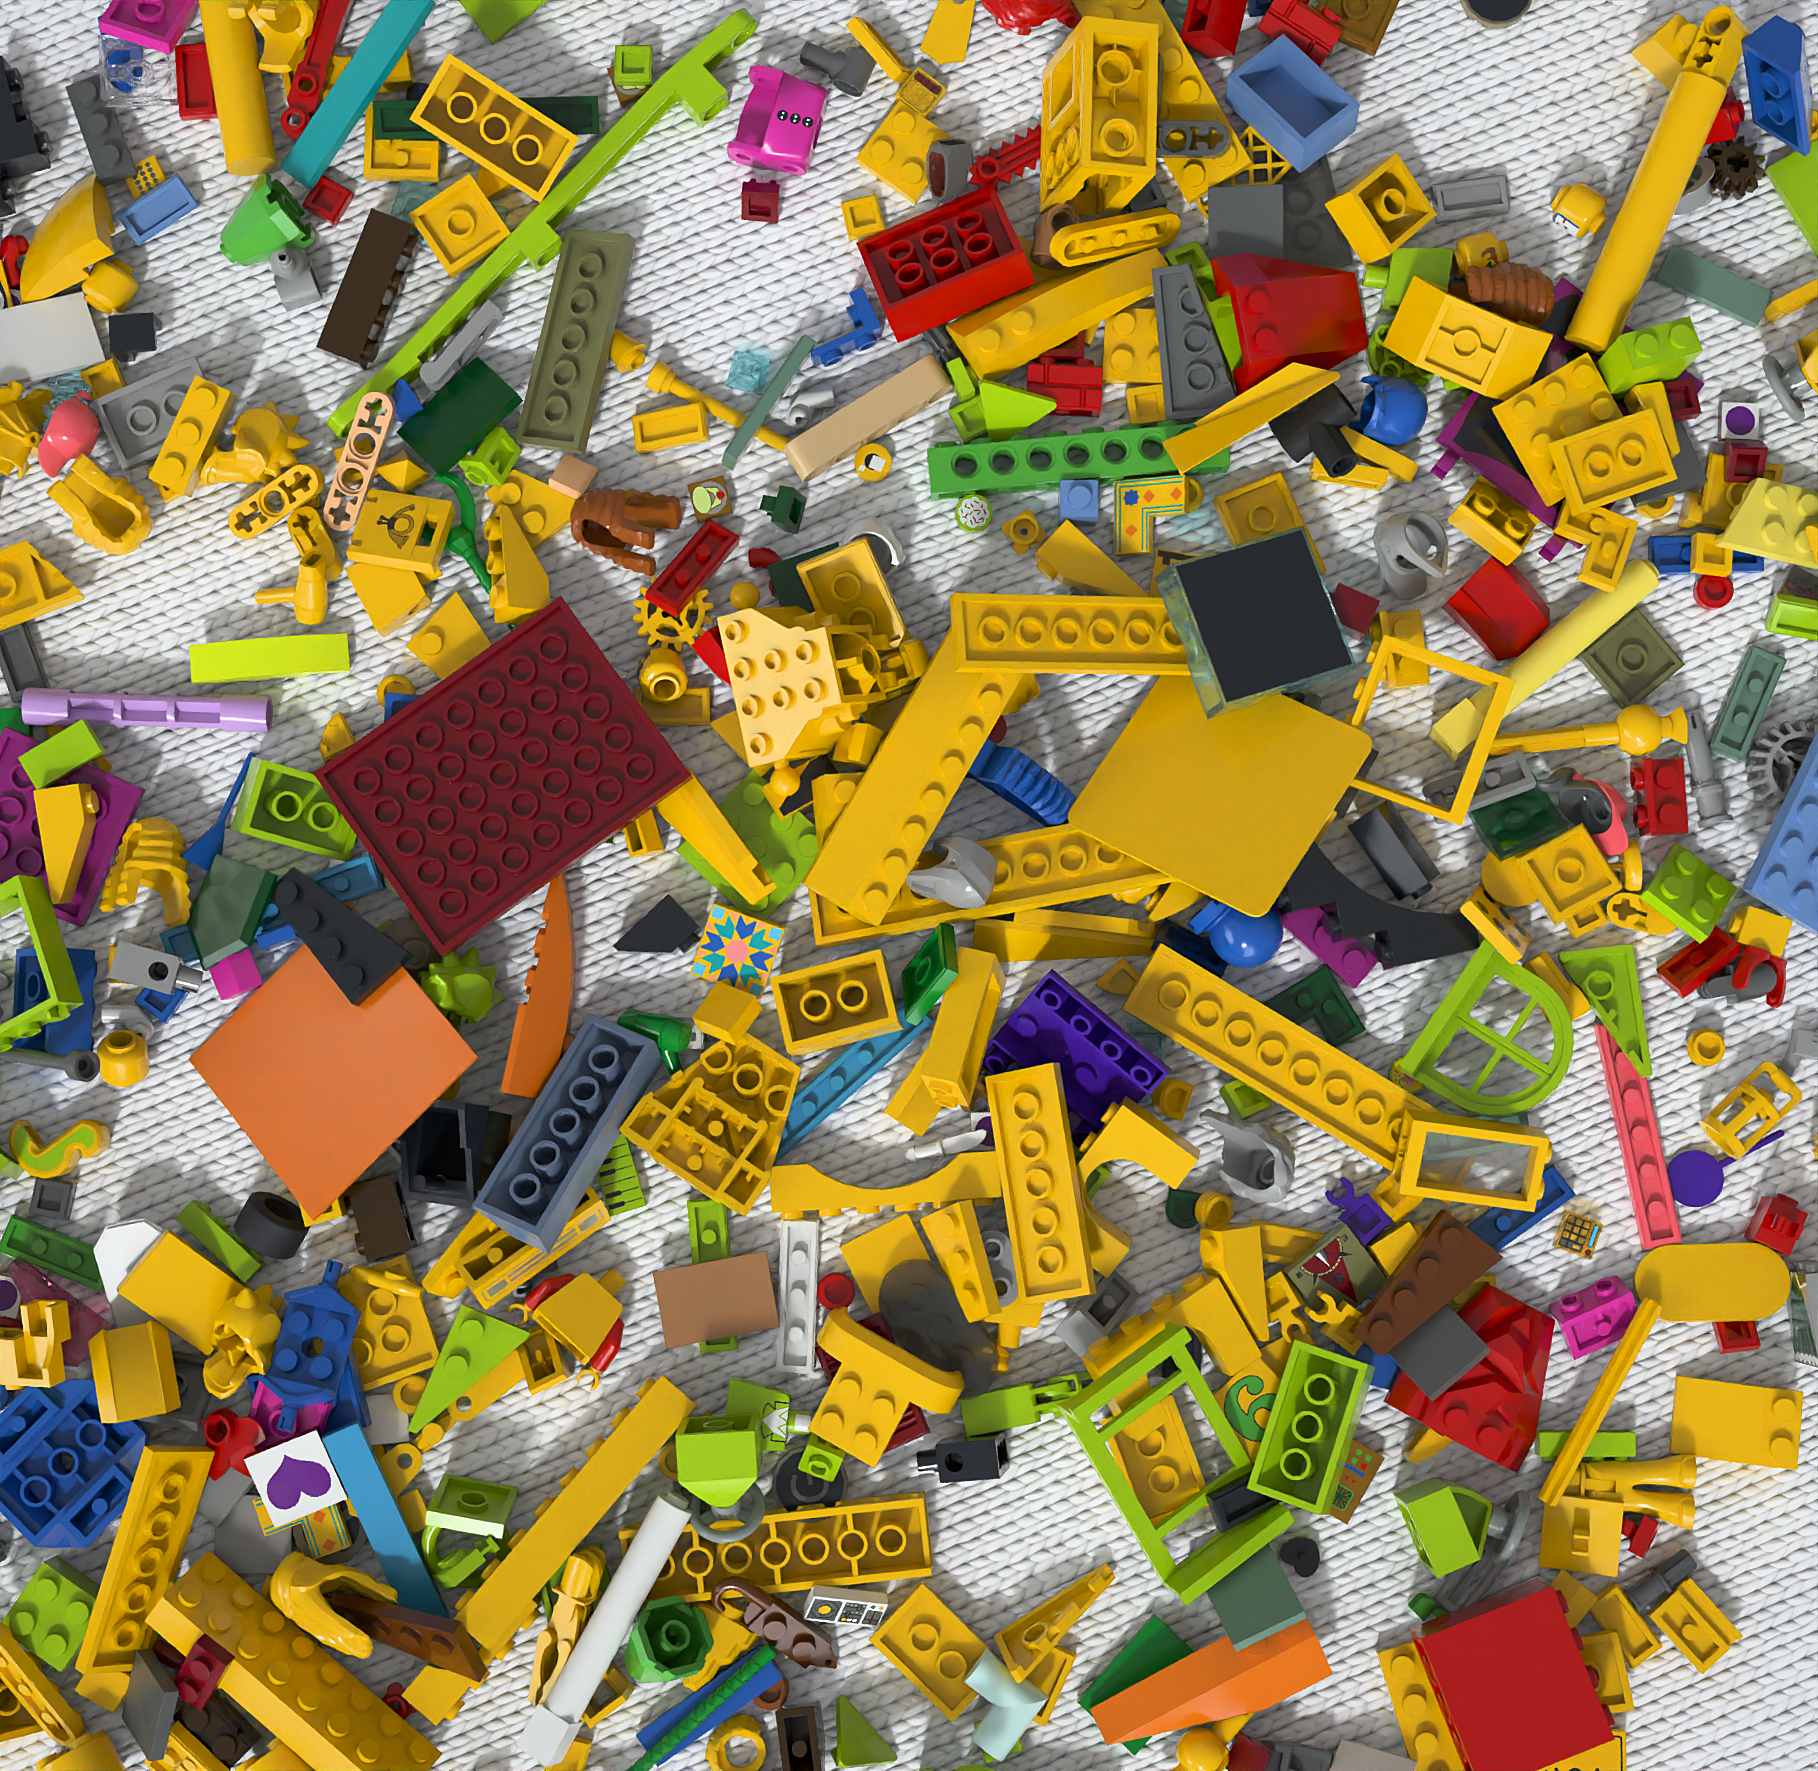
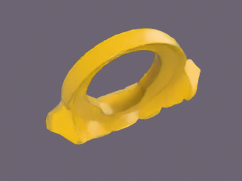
(740, 1725)

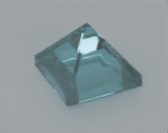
(748, 372)

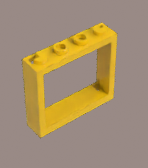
(1366, 690)

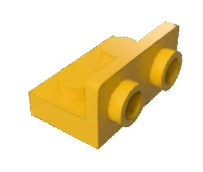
(1399, 670)

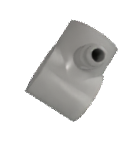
(294, 278)

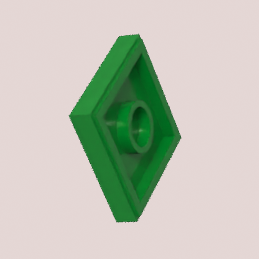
(929, 973)

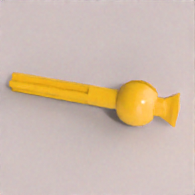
(1635, 730)
(1206, 1748)

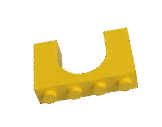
(1133, 1136)
(1203, 1308)

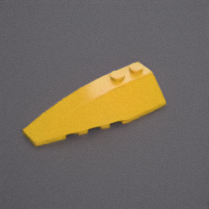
(1050, 312)

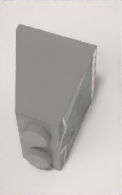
(1803, 1311)

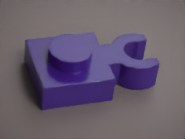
(1361, 1215)

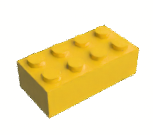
(494, 128)

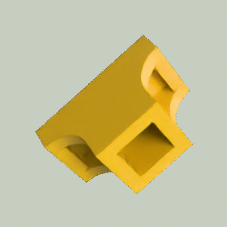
(859, 745)

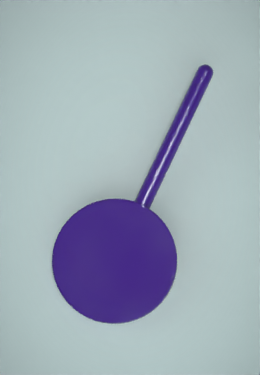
(1699, 1178)

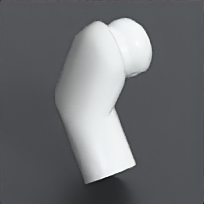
(805, 405)

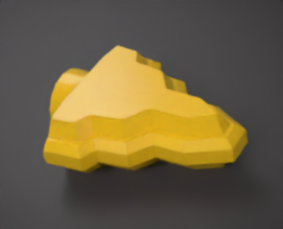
(729, 1637)

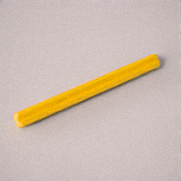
(1600, 1401)

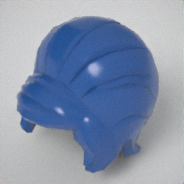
(1392, 410)

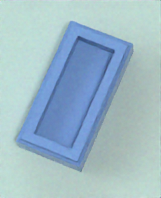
(157, 209)

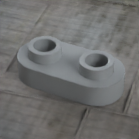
(1002, 1265)

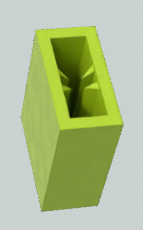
(1649, 356)

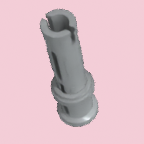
(1706, 786)

